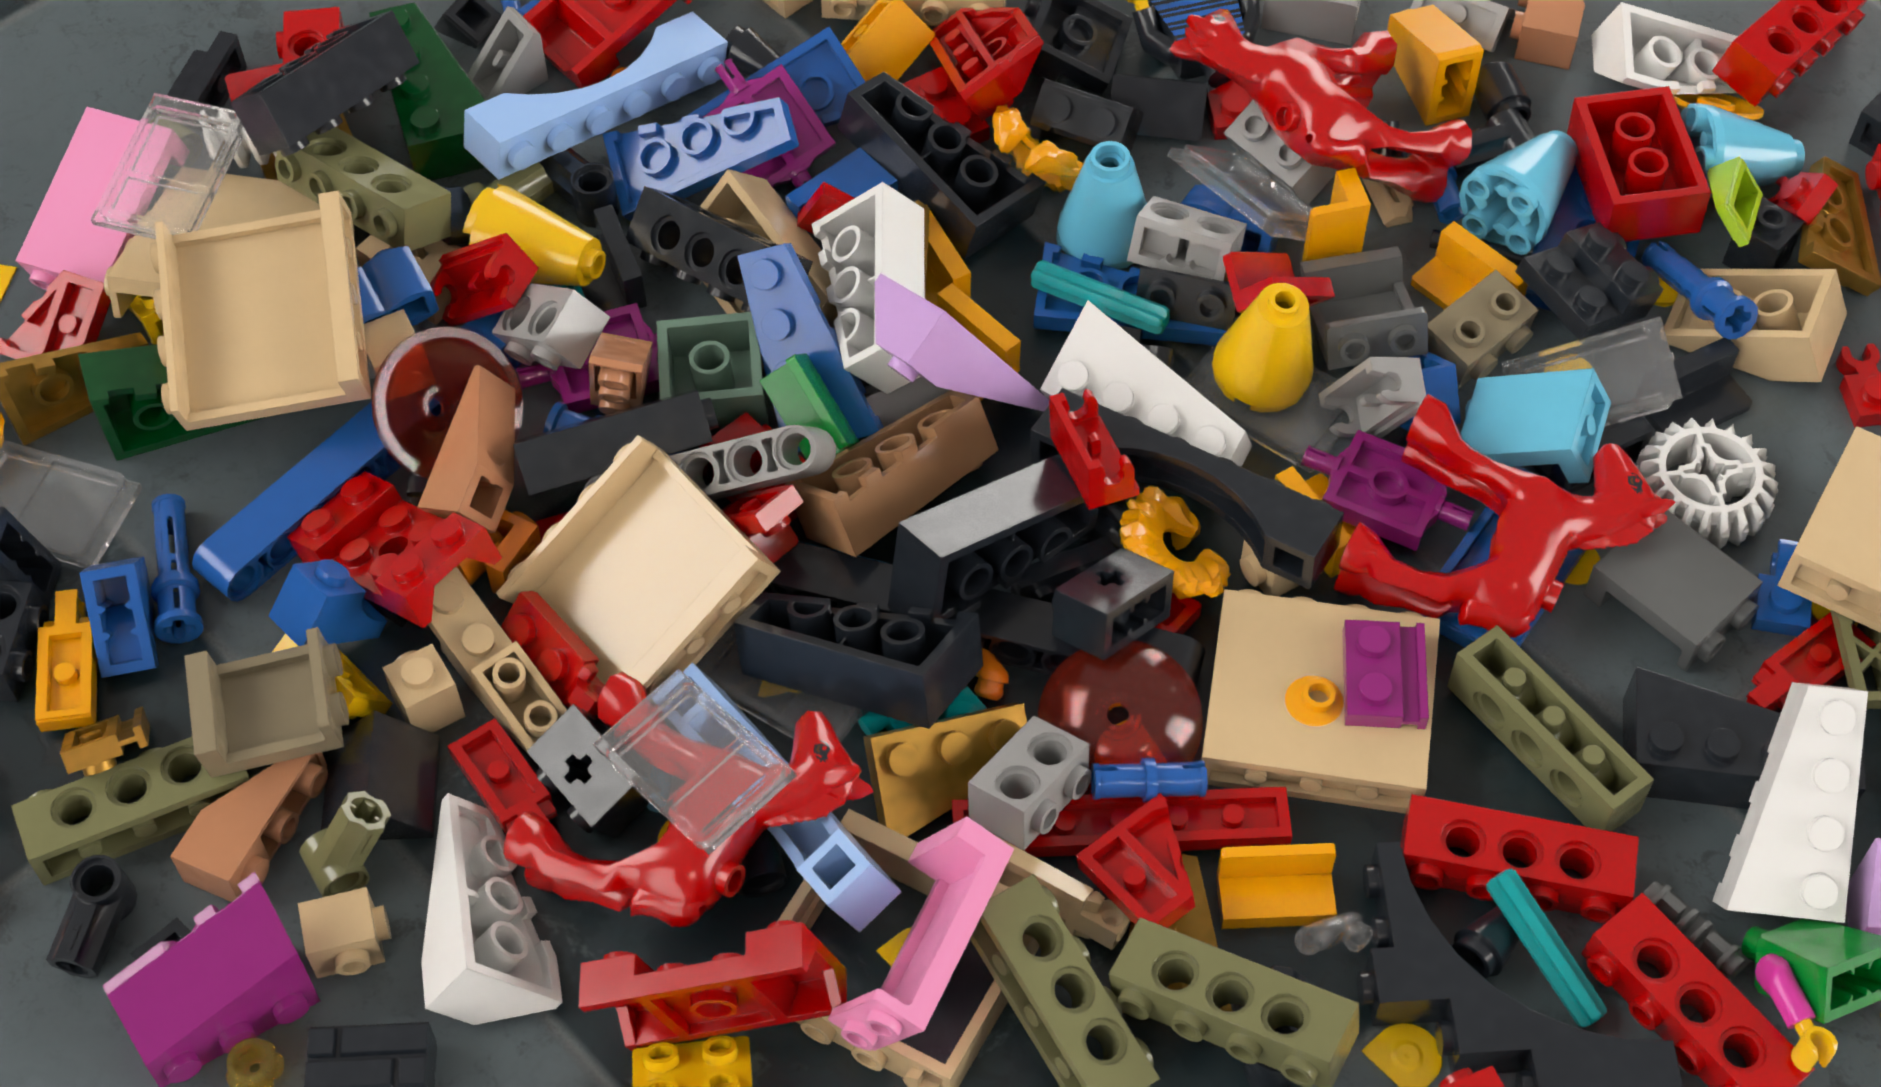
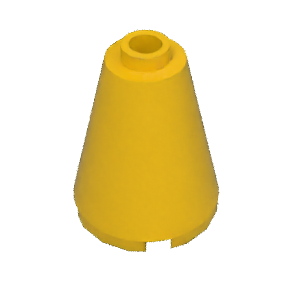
(554, 244)
(1267, 351)

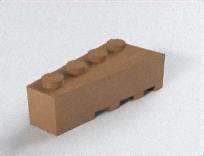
(894, 473)

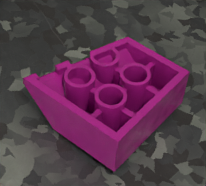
(212, 987)

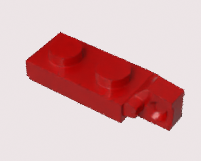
(555, 651)
(1807, 659)
(501, 775)

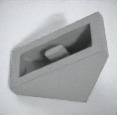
(510, 58)

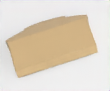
(1391, 205)

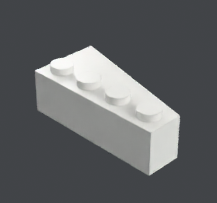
(859, 241)
(1140, 386)
(1801, 811)

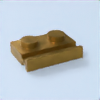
(97, 745)

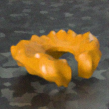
(1045, 159)
(1143, 534)

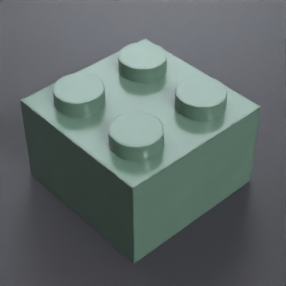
(716, 358)

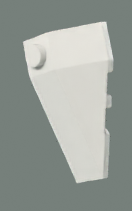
(1659, 51)
(479, 934)

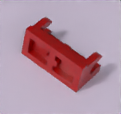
(483, 278)
(1090, 452)

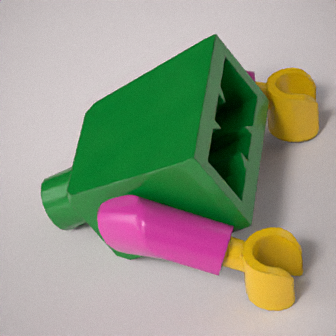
(1816, 975)

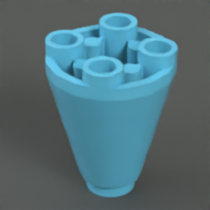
(1725, 135)
(1519, 191)
(1102, 207)

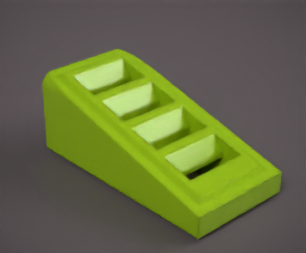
(1735, 198)

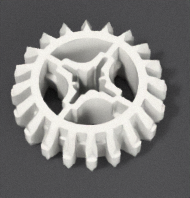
(1714, 472)

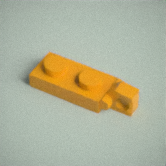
(66, 667)

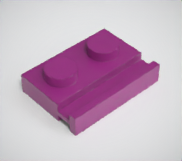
(1384, 674)

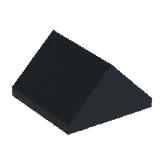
(392, 765)

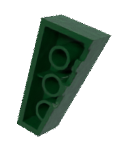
(433, 101)
(129, 404)

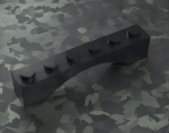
(1283, 527)

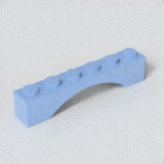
(525, 129)
(822, 847)

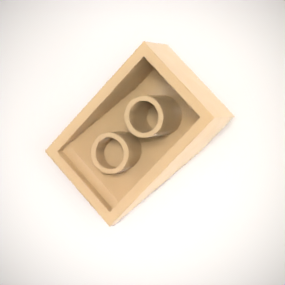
(1794, 324)

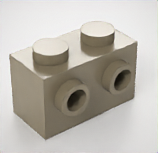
(1482, 327)

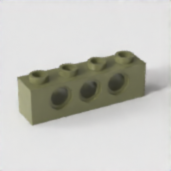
(379, 191)
(1549, 731)
(114, 826)
(1215, 978)
(1030, 985)

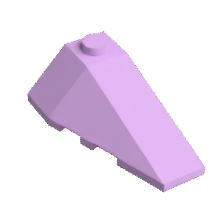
(942, 351)

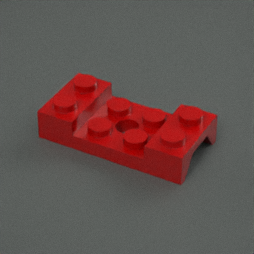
(588, 34)
(390, 545)
(777, 981)

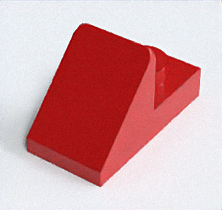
(766, 519)

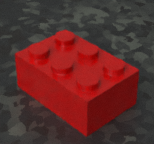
(1638, 164)

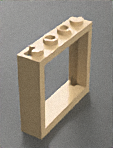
(892, 854)

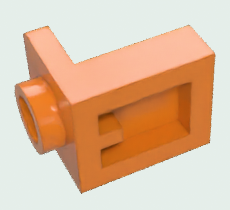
(520, 540)

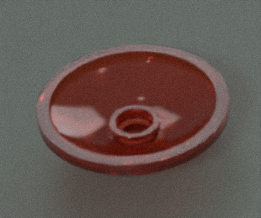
(428, 367)
(1146, 681)

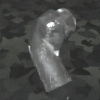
(1333, 930)

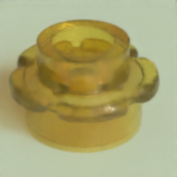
(252, 1052)

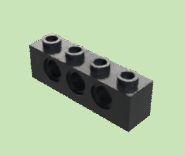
(695, 243)

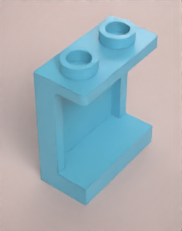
(1539, 420)

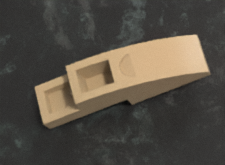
(491, 663)

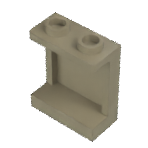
(266, 706)

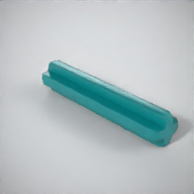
(1108, 299)
(1546, 948)

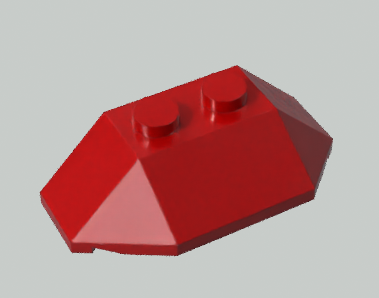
(987, 55)

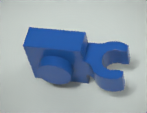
(1779, 608)

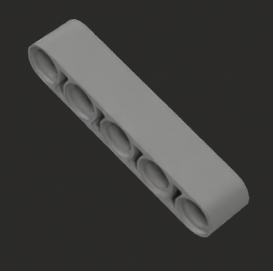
(778, 455)

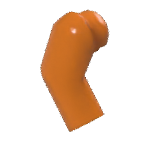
(991, 678)

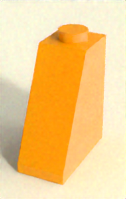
(1435, 62)

